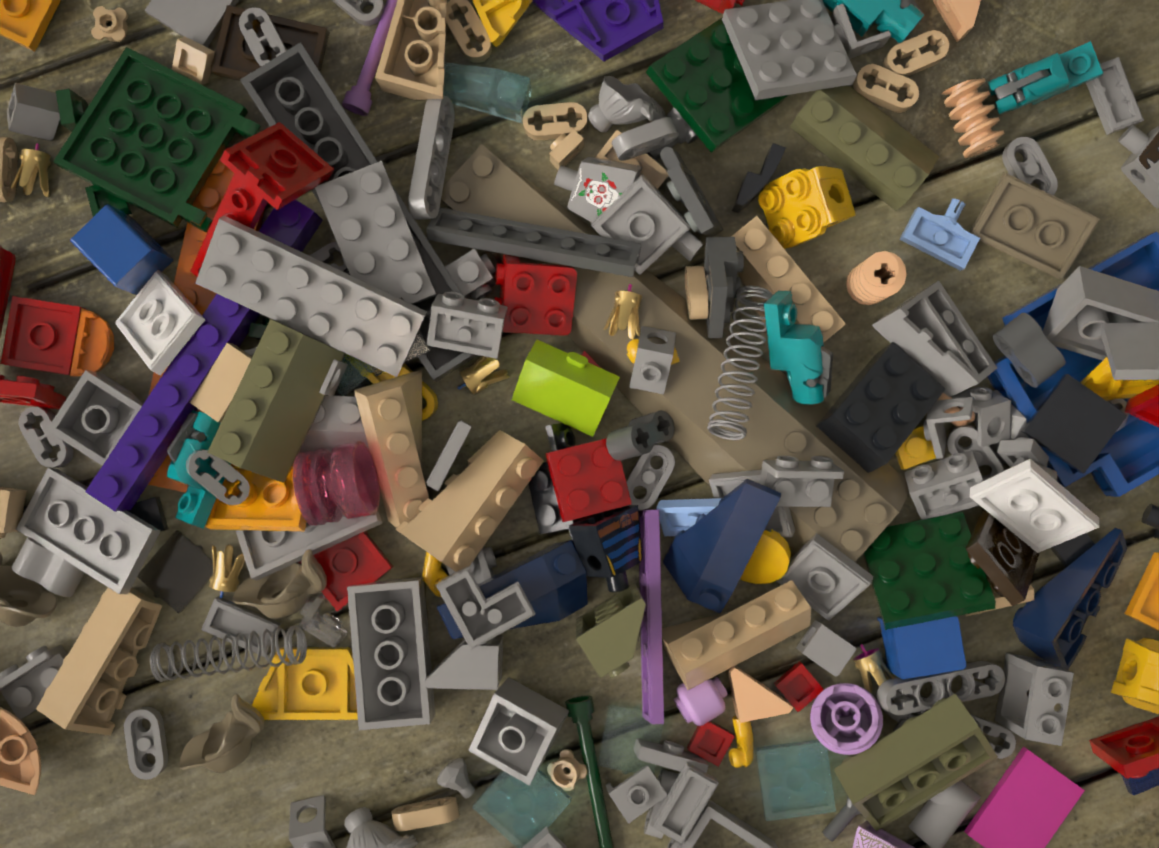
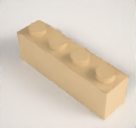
(415, 51)
(774, 269)
(394, 436)
(473, 502)
(726, 639)
(100, 662)

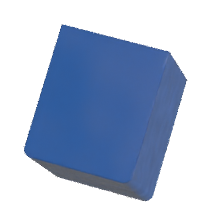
(121, 249)
(924, 648)

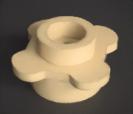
(118, 29)
(560, 776)

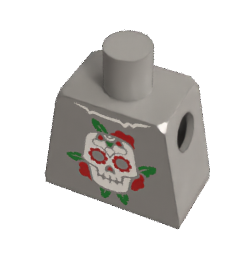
(596, 184)

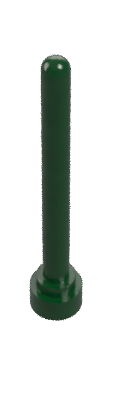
(581, 712)

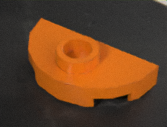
(92, 345)

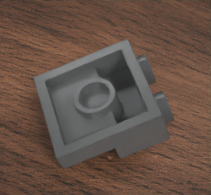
(721, 269)

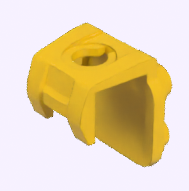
(805, 204)
(1139, 674)

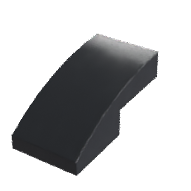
(754, 183)

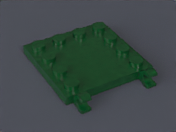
(153, 138)

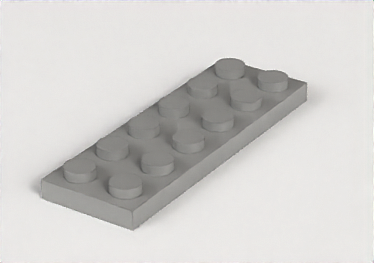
(309, 296)

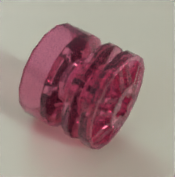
(336, 483)

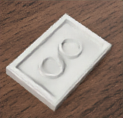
(159, 322)
(1034, 506)

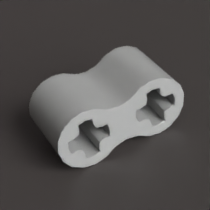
(47, 569)

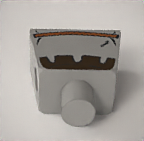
(1143, 163)

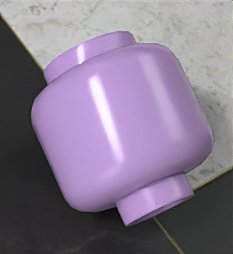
(701, 702)

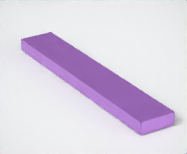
(652, 619)

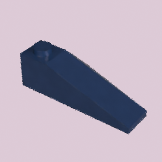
(717, 548)
(551, 581)
(1060, 609)

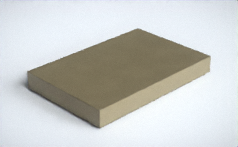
(1033, 226)

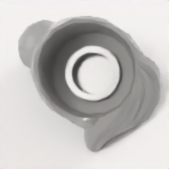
(622, 105)
(374, 834)

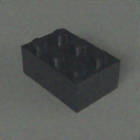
(881, 408)

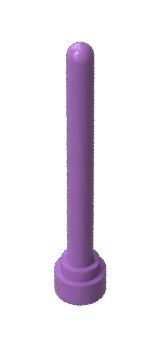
(359, 97)

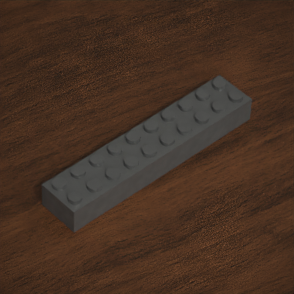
(299, 97)

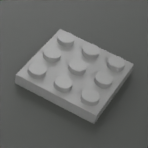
(788, 47)

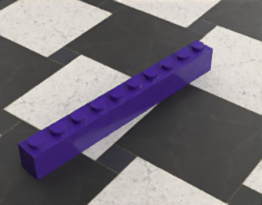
(168, 405)

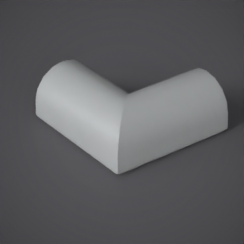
(479, 616)
(944, 814)

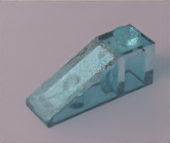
(488, 90)

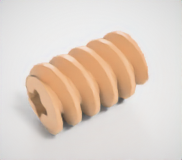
(972, 117)
(876, 278)

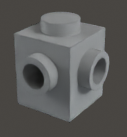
(473, 275)

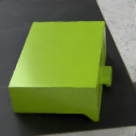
(564, 387)

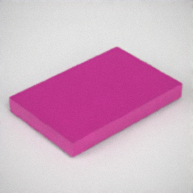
(1024, 805)

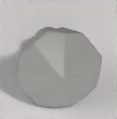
(456, 778)

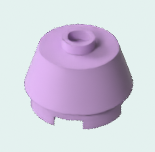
(846, 718)

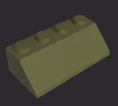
(865, 143)
(275, 403)
(611, 631)
(915, 762)

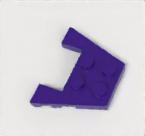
(605, 25)

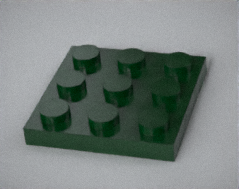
(710, 86)
(926, 572)

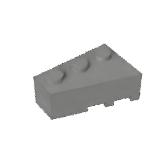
(938, 339)

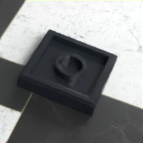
(1074, 423)

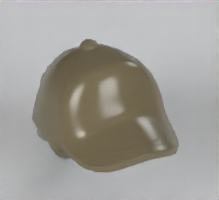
(285, 590)
(22, 598)
(226, 741)

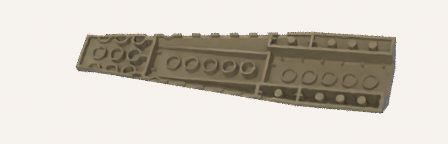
(777, 424)

